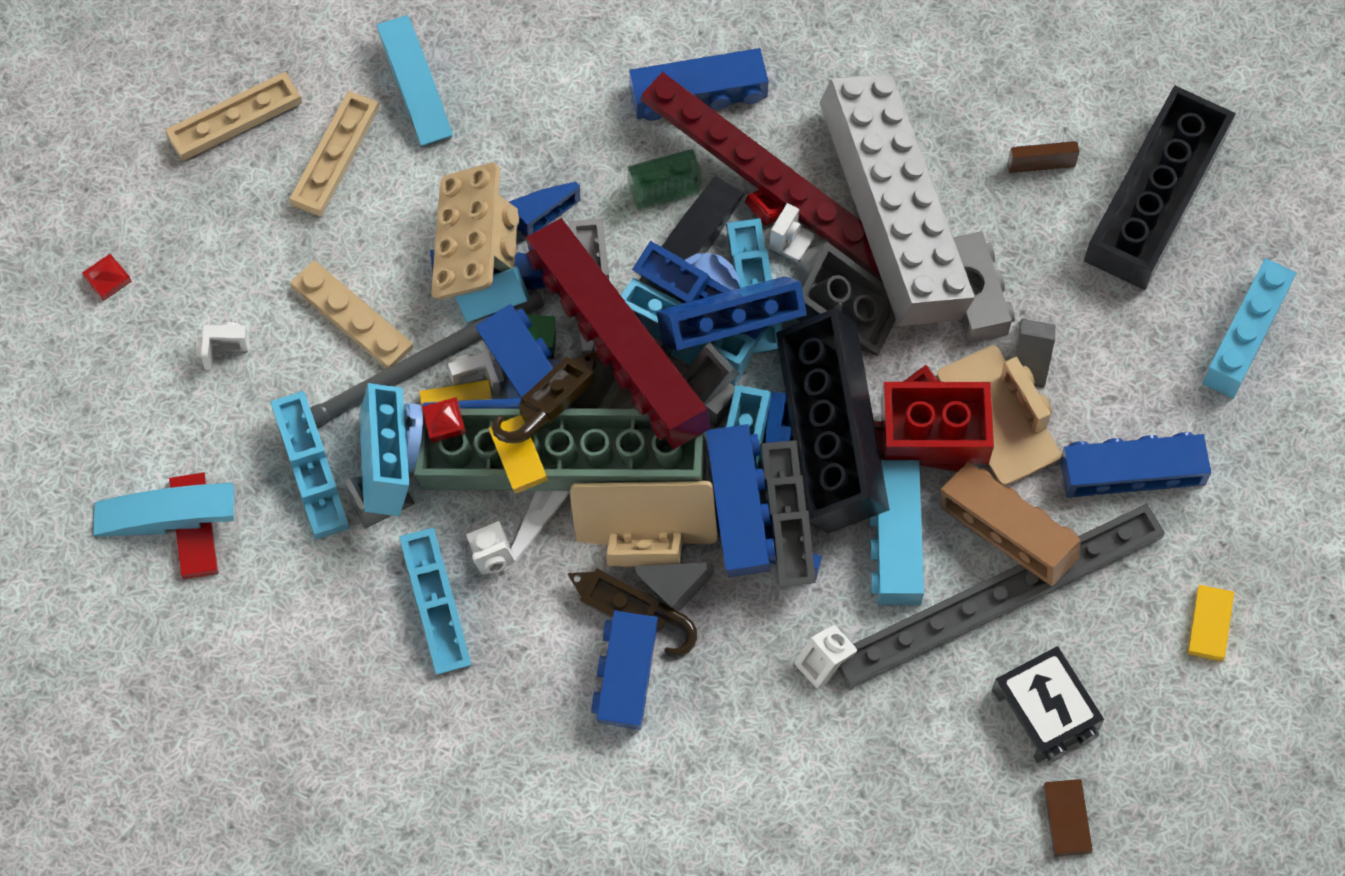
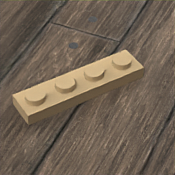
(233, 116)
(334, 153)
(351, 315)

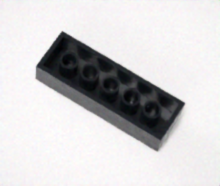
(1159, 187)
(832, 420)

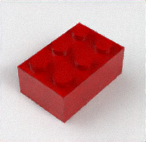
(937, 422)

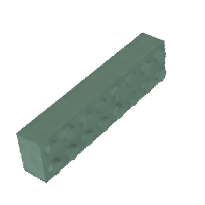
(572, 450)

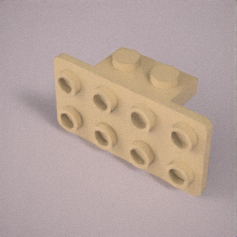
(472, 232)
(1018, 413)
(644, 519)

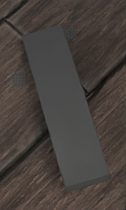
(788, 513)

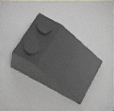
(837, 282)

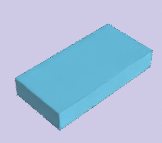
(505, 289)

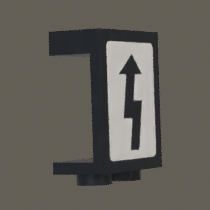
(1050, 704)

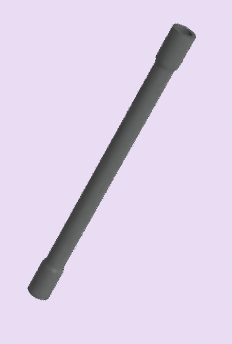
(325, 411)

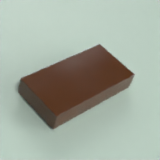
(1043, 157)
(1067, 817)

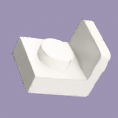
(789, 237)
(490, 548)
(824, 655)

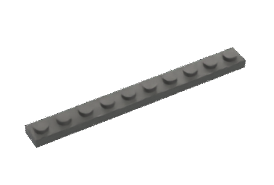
(994, 598)

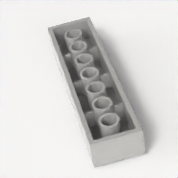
(896, 200)

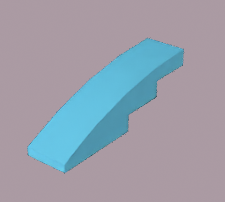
(414, 80)
(753, 267)
(309, 465)
(164, 510)
(435, 601)

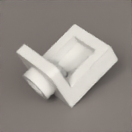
(223, 337)
(476, 368)

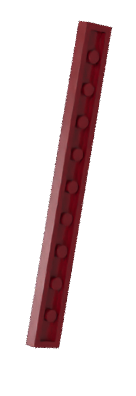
(760, 169)

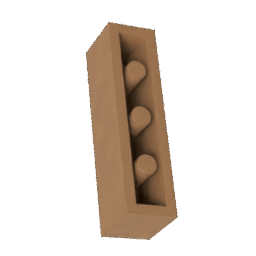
(1010, 523)

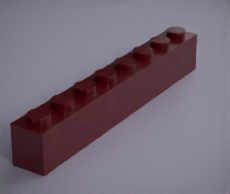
(618, 334)

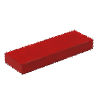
(195, 545)

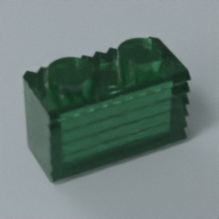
(664, 179)

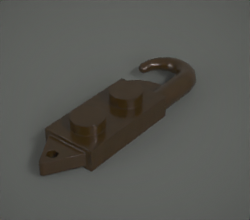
(550, 397)
(609, 594)

